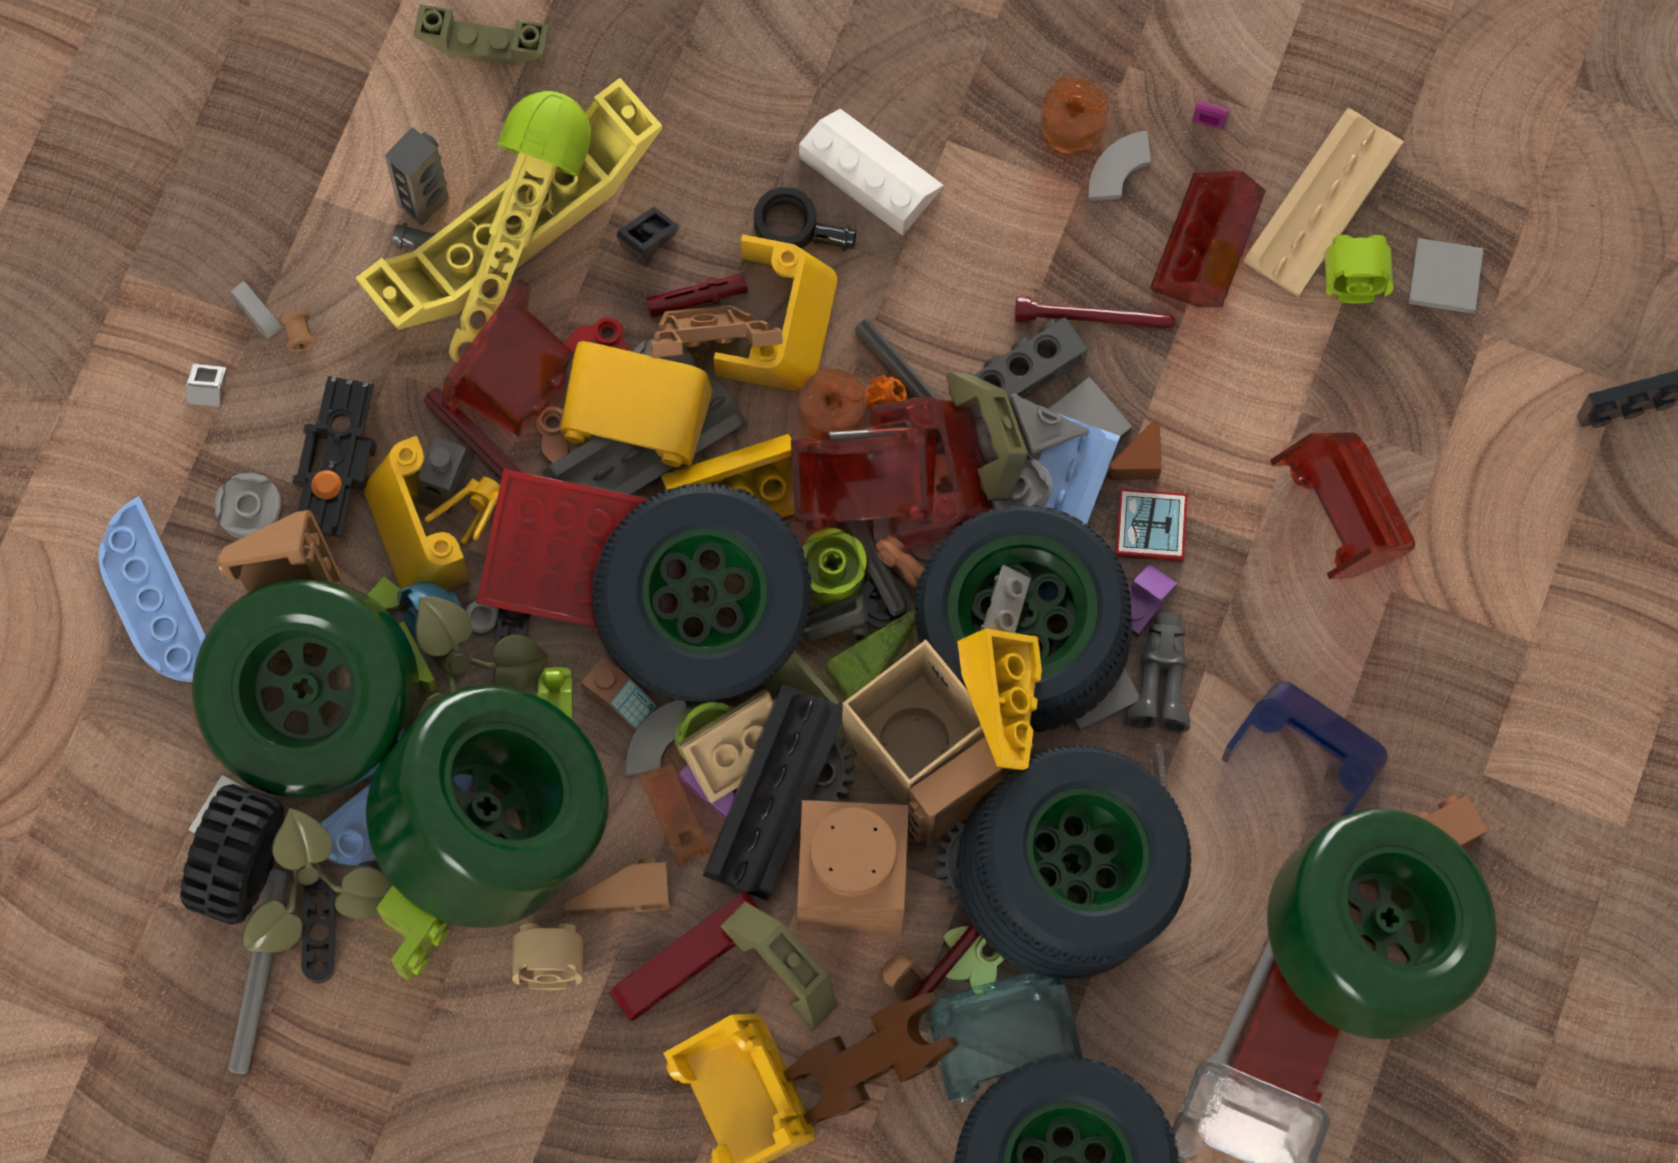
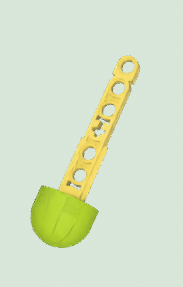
(548, 136)

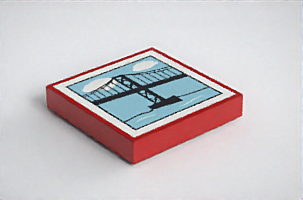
(1151, 525)

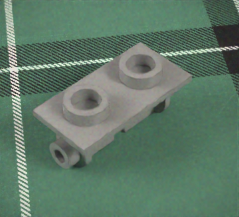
(1006, 600)

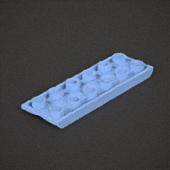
(1077, 476)

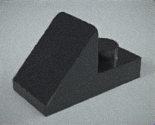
(646, 234)

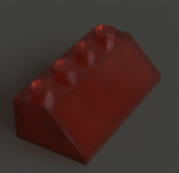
(1208, 238)

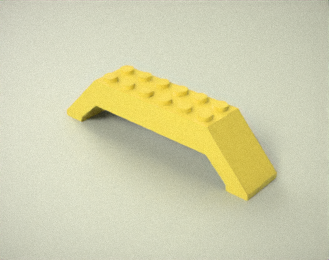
(441, 272)

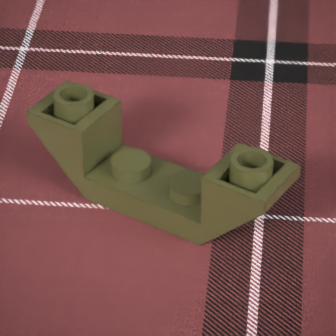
(479, 41)
(1001, 475)
(787, 957)

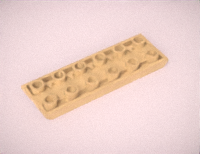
(1323, 202)

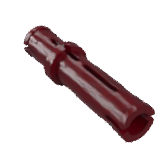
(698, 294)

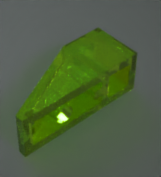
(869, 657)

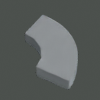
(1117, 164)
(653, 739)

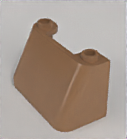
(281, 552)

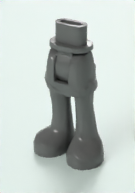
(1167, 655)

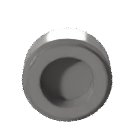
(483, 618)

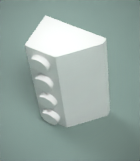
(868, 170)

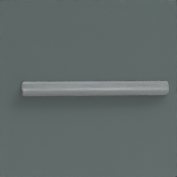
(255, 988)

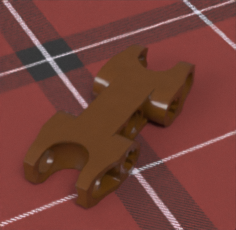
(894, 1046)

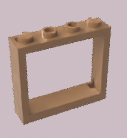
(952, 793)

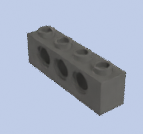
(417, 175)
(1058, 337)

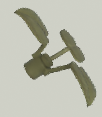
(445, 624)
(300, 847)

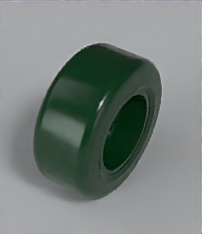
(235, 670)
(1438, 895)

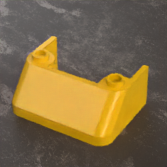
(805, 323)

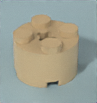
(547, 956)

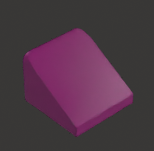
(1210, 114)

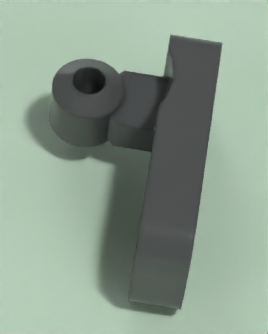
(838, 616)

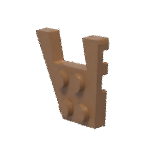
(715, 323)

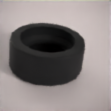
(785, 195)

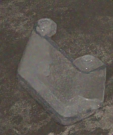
(1247, 1119)

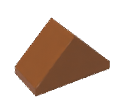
(1140, 458)

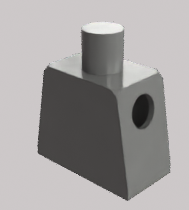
(443, 470)

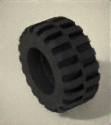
(231, 854)

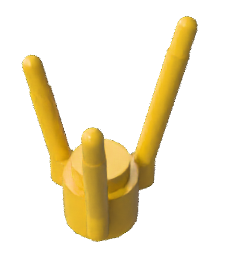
(483, 499)

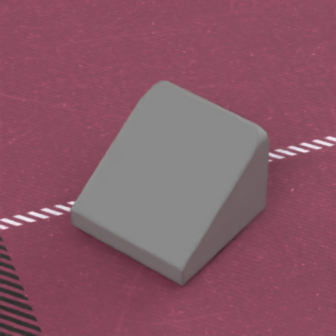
(205, 385)

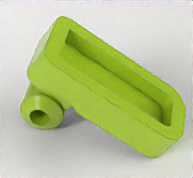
(557, 688)

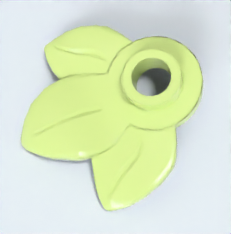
(973, 964)

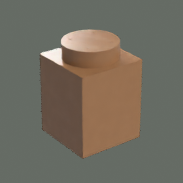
(853, 843)

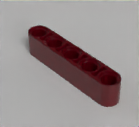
(677, 962)

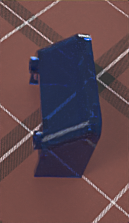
(1287, 704)

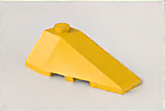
(1001, 682)

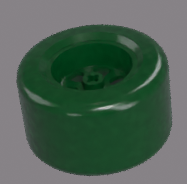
(441, 840)

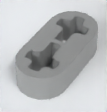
(255, 310)

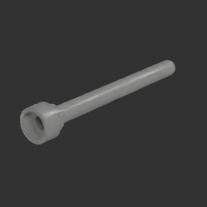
(1244, 1008)

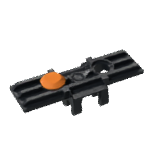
(344, 457)

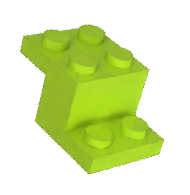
(418, 927)

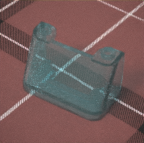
(1001, 1029)

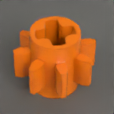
(884, 391)

